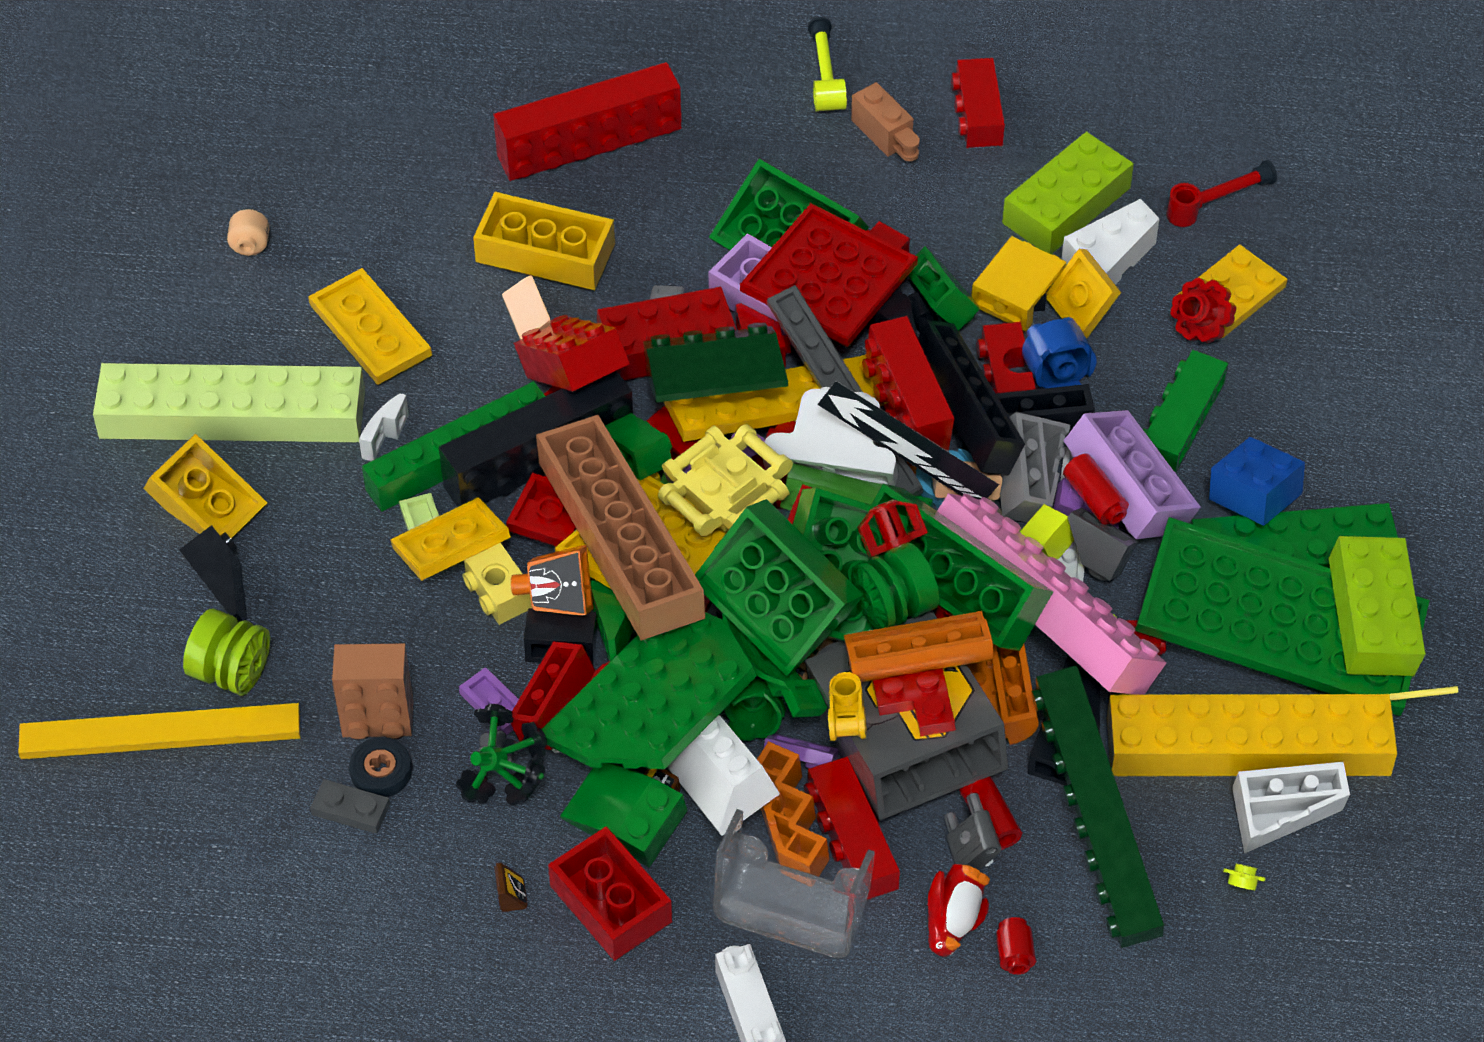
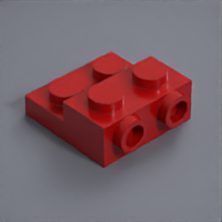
(540, 513)

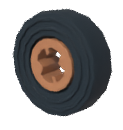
(370, 756)

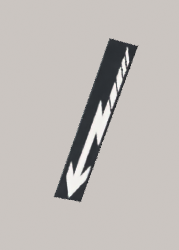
(906, 442)

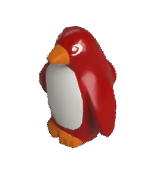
(955, 907)

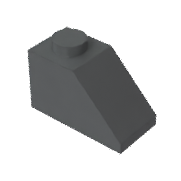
(1100, 546)

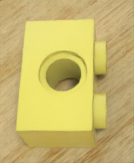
(491, 568)

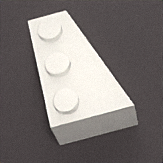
(1116, 239)

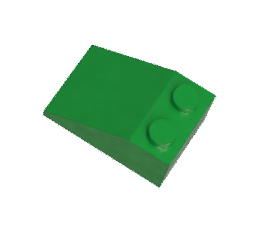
(631, 805)

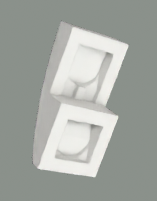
(385, 423)

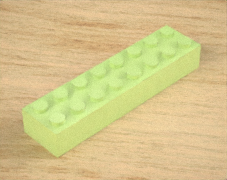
(229, 402)

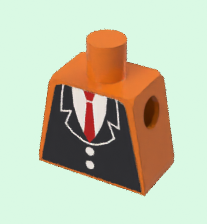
(557, 582)

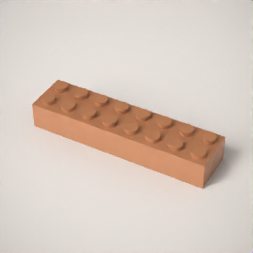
(620, 527)

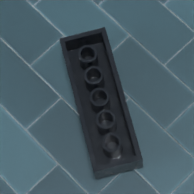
(505, 451)

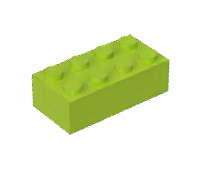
(1067, 193)
(1376, 606)

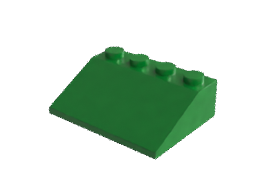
(769, 206)
(831, 526)
(776, 586)

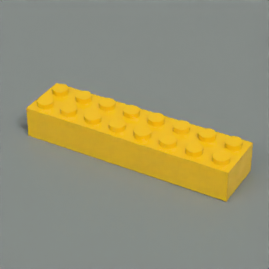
(1249, 733)

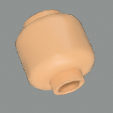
(249, 230)

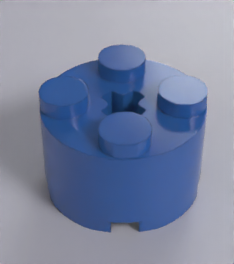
(1058, 353)

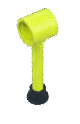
(827, 92)

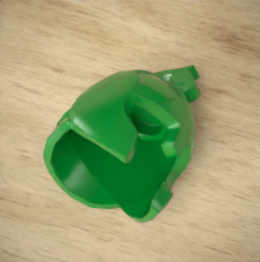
(755, 712)

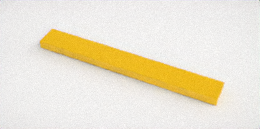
(159, 731)

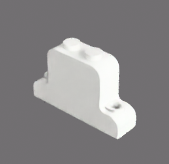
(833, 445)

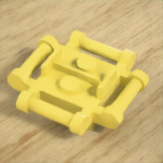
(723, 479)

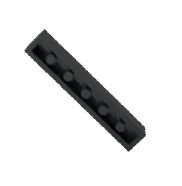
(975, 406)

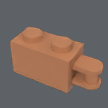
(885, 122)

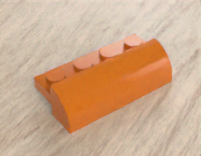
(919, 646)
(1009, 688)

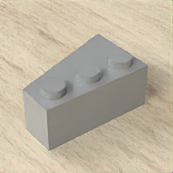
(1035, 471)

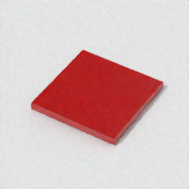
(835, 267)

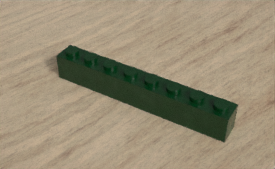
(1098, 807)

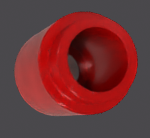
(1015, 945)

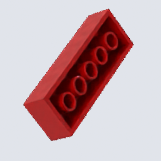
(588, 121)

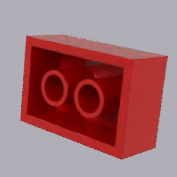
(610, 893)

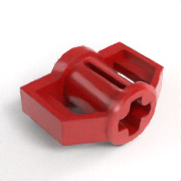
(890, 526)

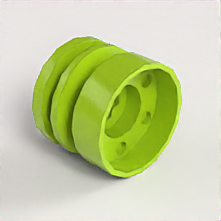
(226, 651)

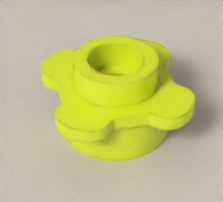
(1243, 876)

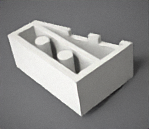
(1286, 800)

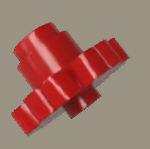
(1203, 310)

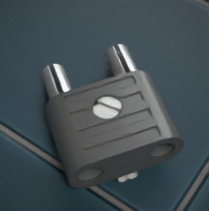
(975, 839)

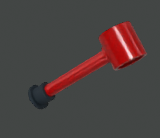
(1187, 199)

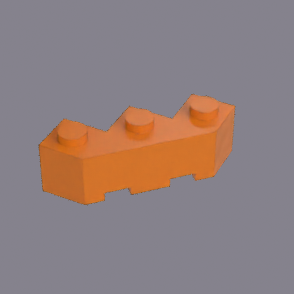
(791, 814)

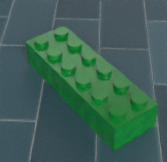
(974, 575)

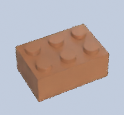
(373, 690)

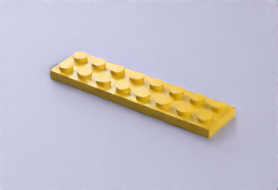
(754, 407)

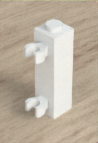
(747, 995)

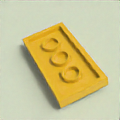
(370, 326)

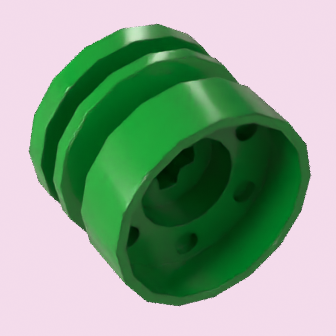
(896, 586)

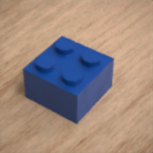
(1257, 480)

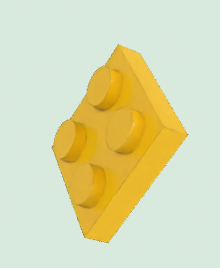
(1083, 291)

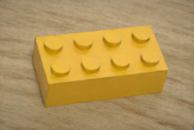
(544, 240)

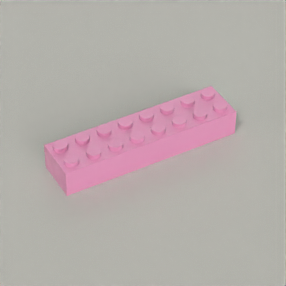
(1072, 616)

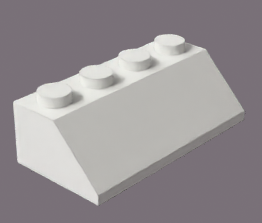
(722, 775)

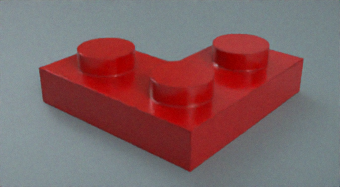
(922, 692)

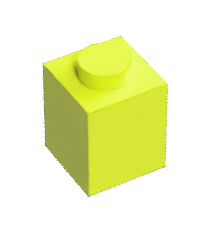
(1050, 530)

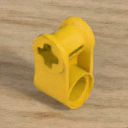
(847, 707)

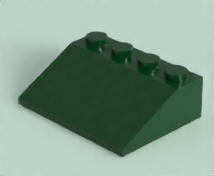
(714, 362)

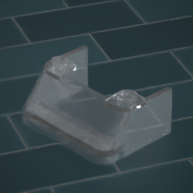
(786, 901)

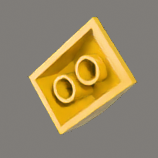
(204, 490)

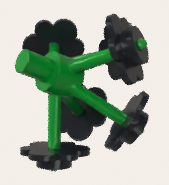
(496, 755)

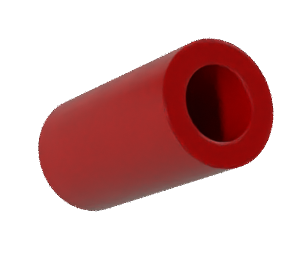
(1096, 489)
(992, 801)

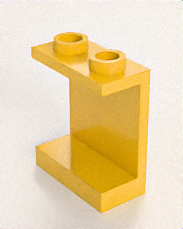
(1016, 281)

